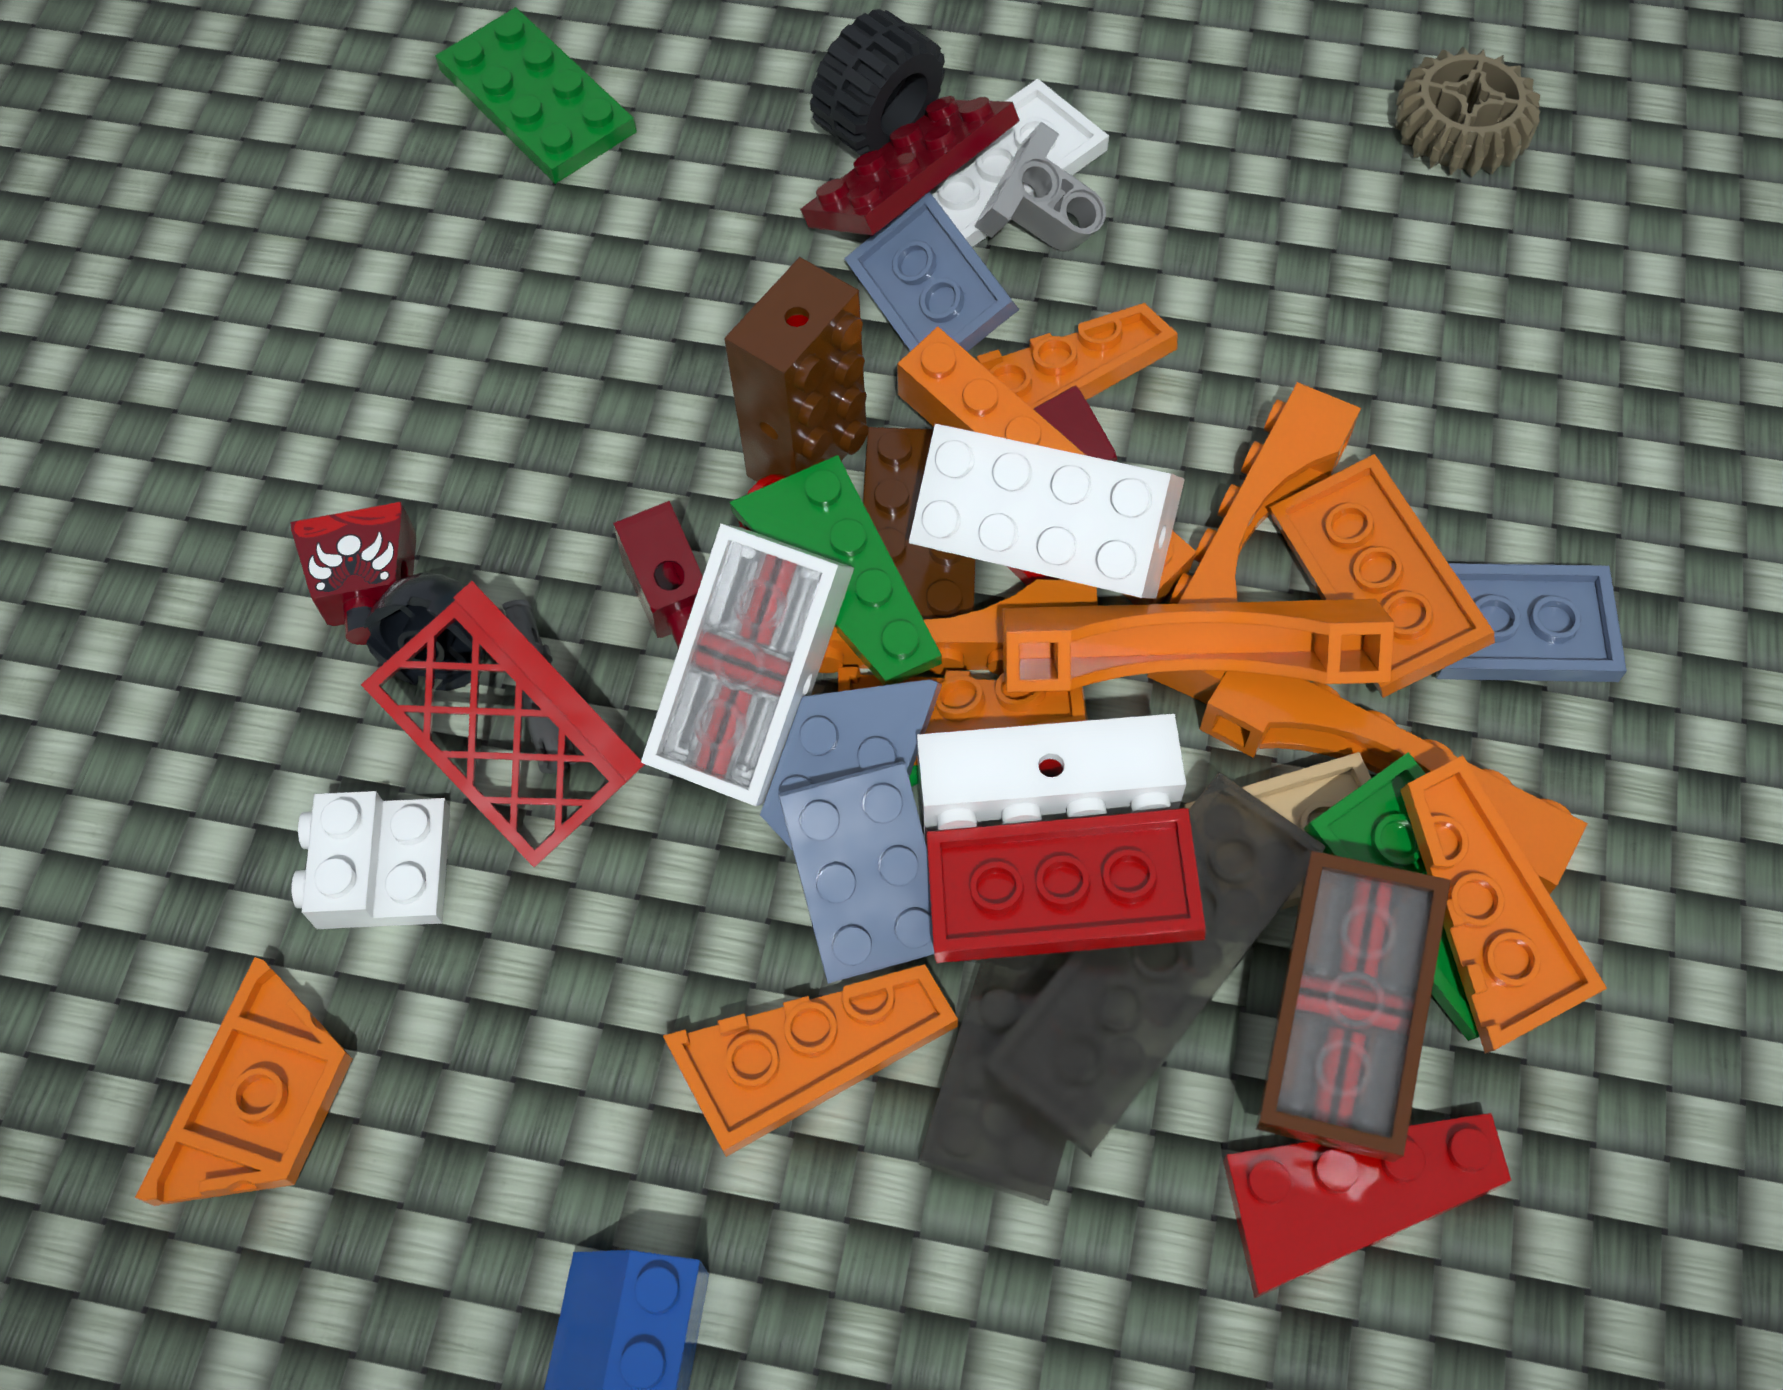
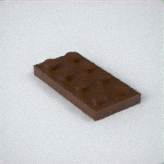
(894, 470)

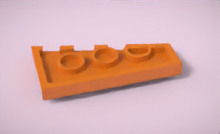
(1091, 359)
(983, 703)
(1499, 918)
(787, 1060)

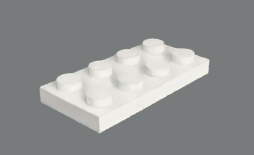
(971, 186)

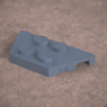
(847, 735)

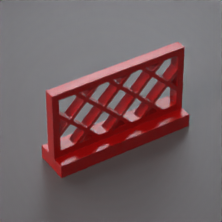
(542, 684)

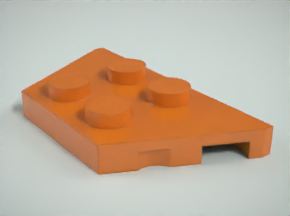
(252, 1099)

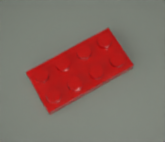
(1064, 886)

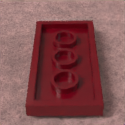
(909, 165)

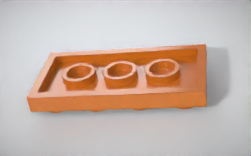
(1367, 543)

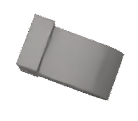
(1055, 192)

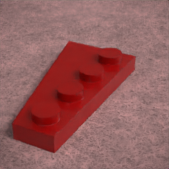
(1320, 1203)

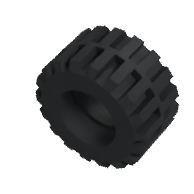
(875, 80)

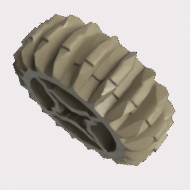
(1467, 111)

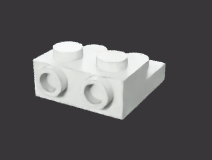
(372, 861)

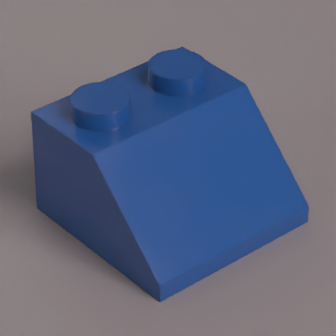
(628, 1322)

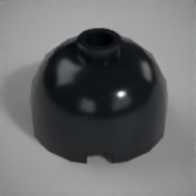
(407, 610)

